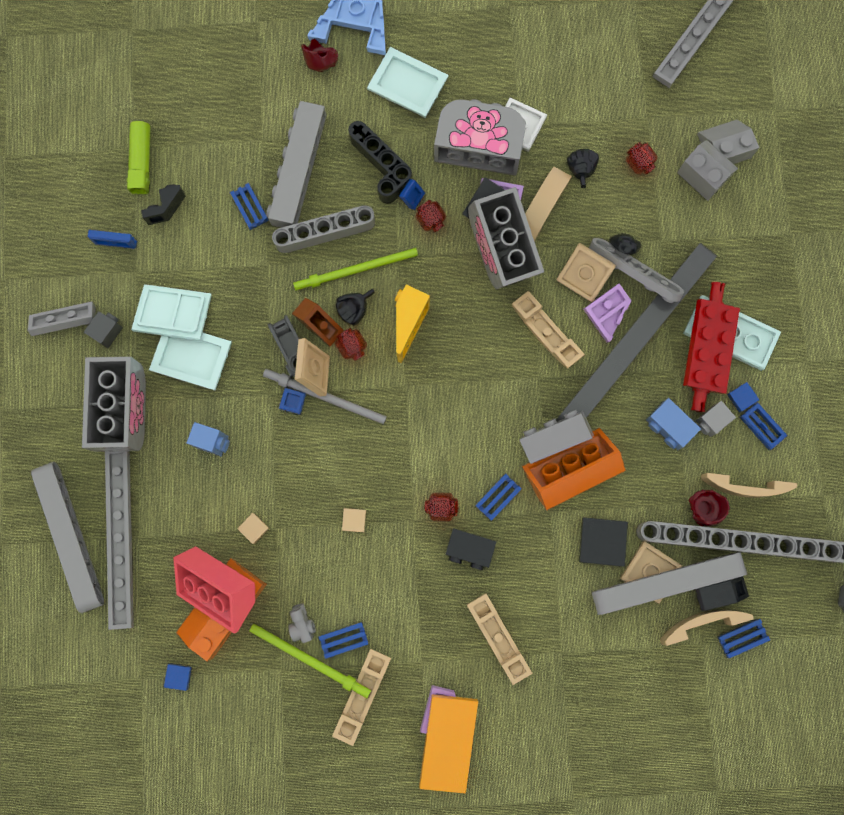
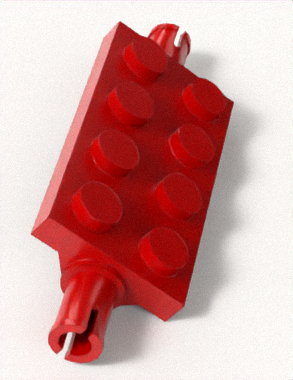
(711, 347)

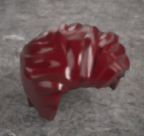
(318, 57)
(709, 507)

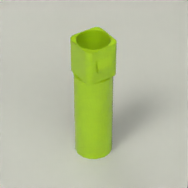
(139, 158)

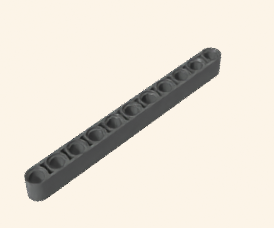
(638, 335)

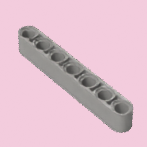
(67, 537)
(669, 583)

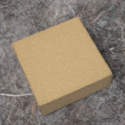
(354, 520)
(253, 528)

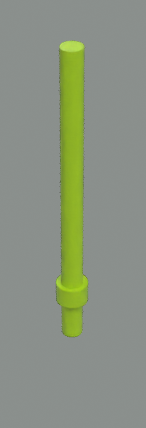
(315, 280)
(348, 682)

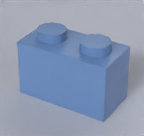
(672, 424)
(208, 439)

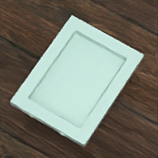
(407, 82)
(171, 312)
(192, 360)

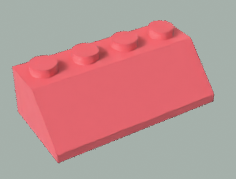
(214, 588)

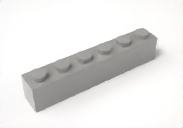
(297, 164)

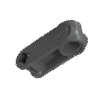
(287, 342)

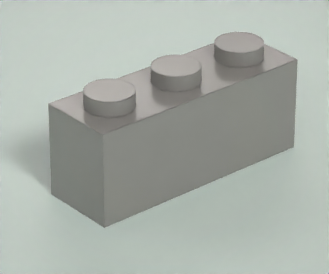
(556, 436)

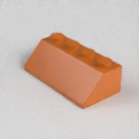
(574, 469)
(202, 632)

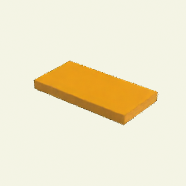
(448, 743)

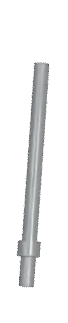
(286, 381)

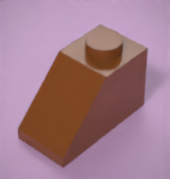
(317, 321)

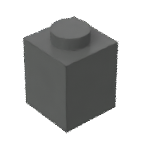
(103, 328)

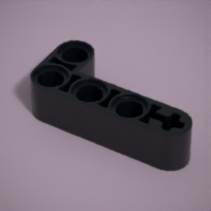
(377, 158)

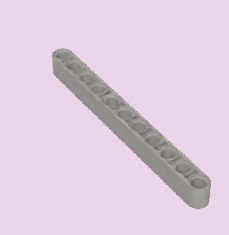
(749, 541)

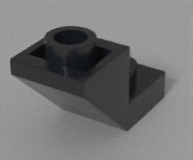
(171, 198)
(722, 593)

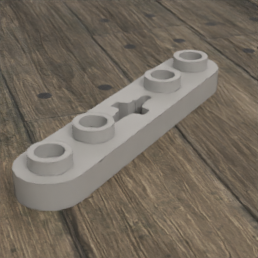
(648, 277)

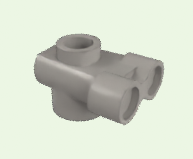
(302, 628)

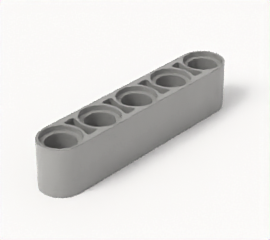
(314, 225)

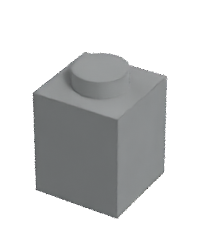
(715, 419)

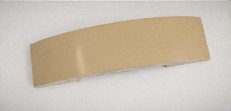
(546, 199)
(546, 331)
(721, 483)
(678, 631)
(499, 639)
(357, 705)

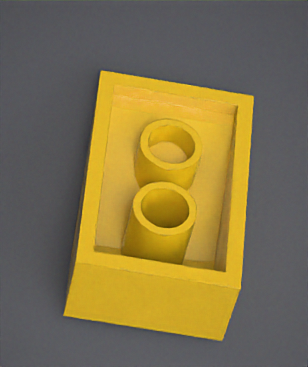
(410, 312)

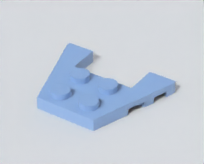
(354, 14)

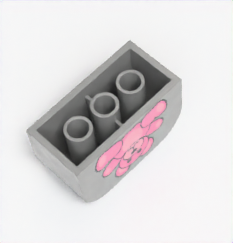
(480, 136)
(504, 238)
(113, 404)

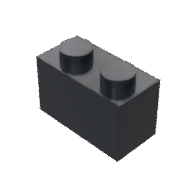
(470, 549)

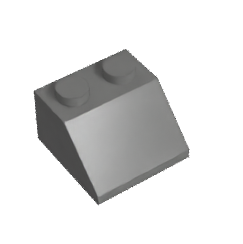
(732, 139)
(706, 169)

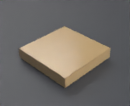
(586, 272)
(312, 367)
(648, 562)

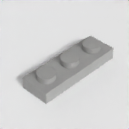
(61, 318)

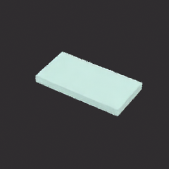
(752, 342)

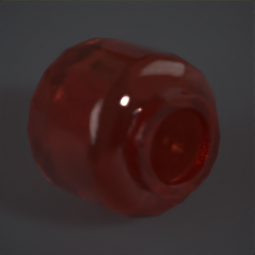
(641, 158)
(431, 216)
(351, 344)
(441, 506)

